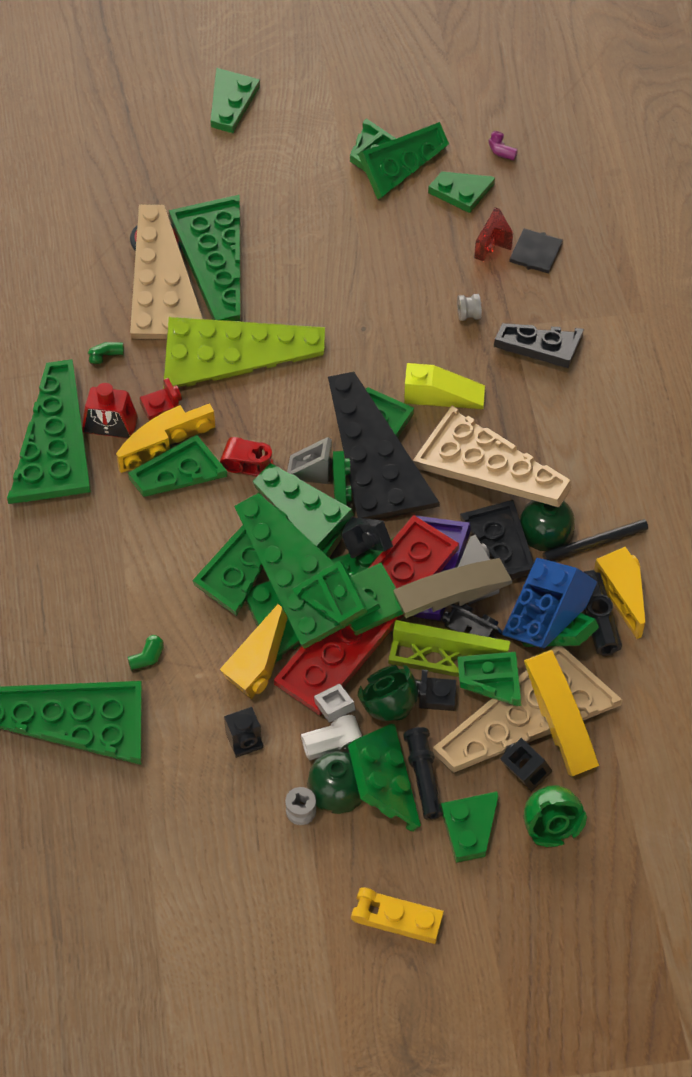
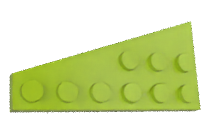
(224, 349)

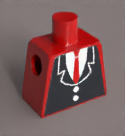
(109, 412)

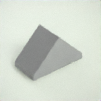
(312, 462)

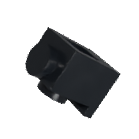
(243, 732)
(526, 764)

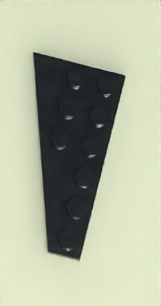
(381, 470)

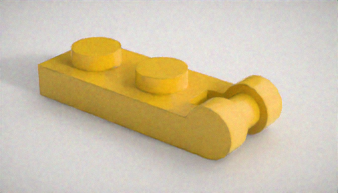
(397, 916)

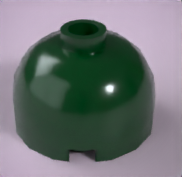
(547, 525)
(389, 693)
(334, 783)

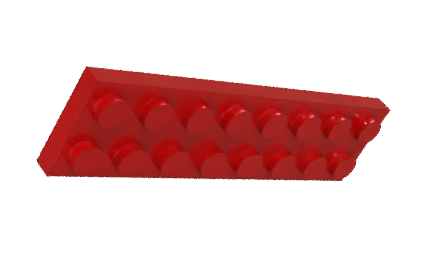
(415, 554)

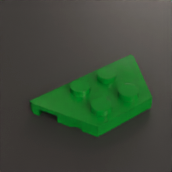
(383, 775)

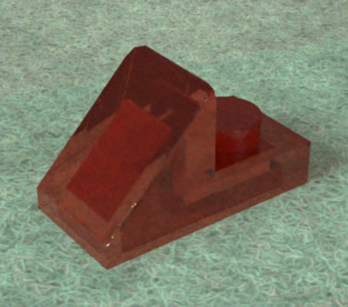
(494, 233)

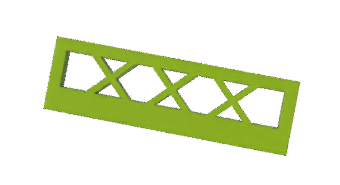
(440, 641)

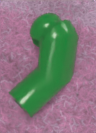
(106, 348)
(150, 653)

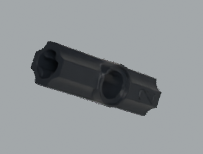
(606, 637)

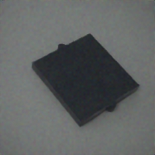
(536, 250)

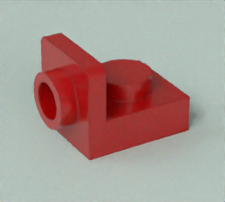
(161, 400)

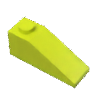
(440, 387)

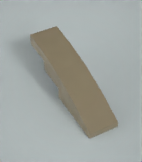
(452, 586)

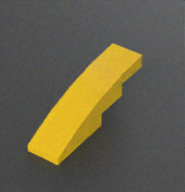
(561, 712)

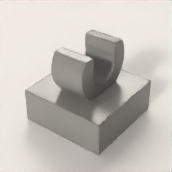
(334, 703)

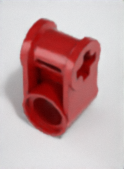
(244, 456)

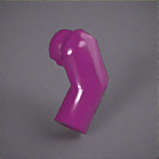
(499, 148)

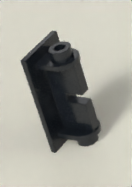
(462, 617)

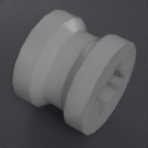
(469, 307)
(297, 812)

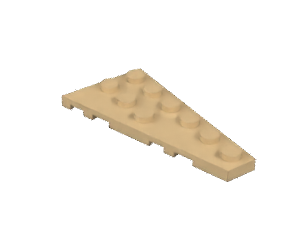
(160, 277)
(486, 459)
(501, 723)

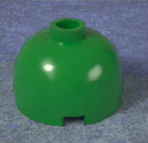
(553, 815)

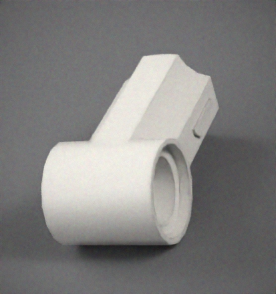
(331, 738)

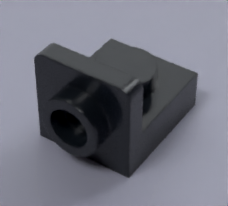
(436, 692)

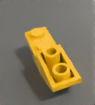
(161, 432)

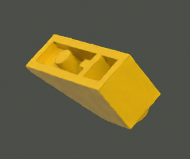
(624, 587)
(255, 659)

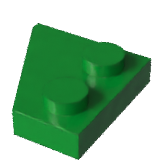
(461, 189)
(491, 676)

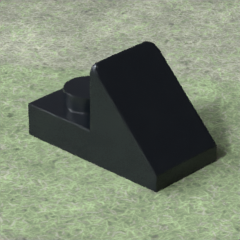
(364, 535)

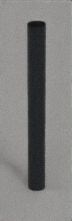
(595, 540)

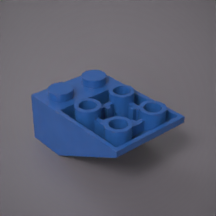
(548, 602)

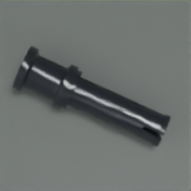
(421, 760)

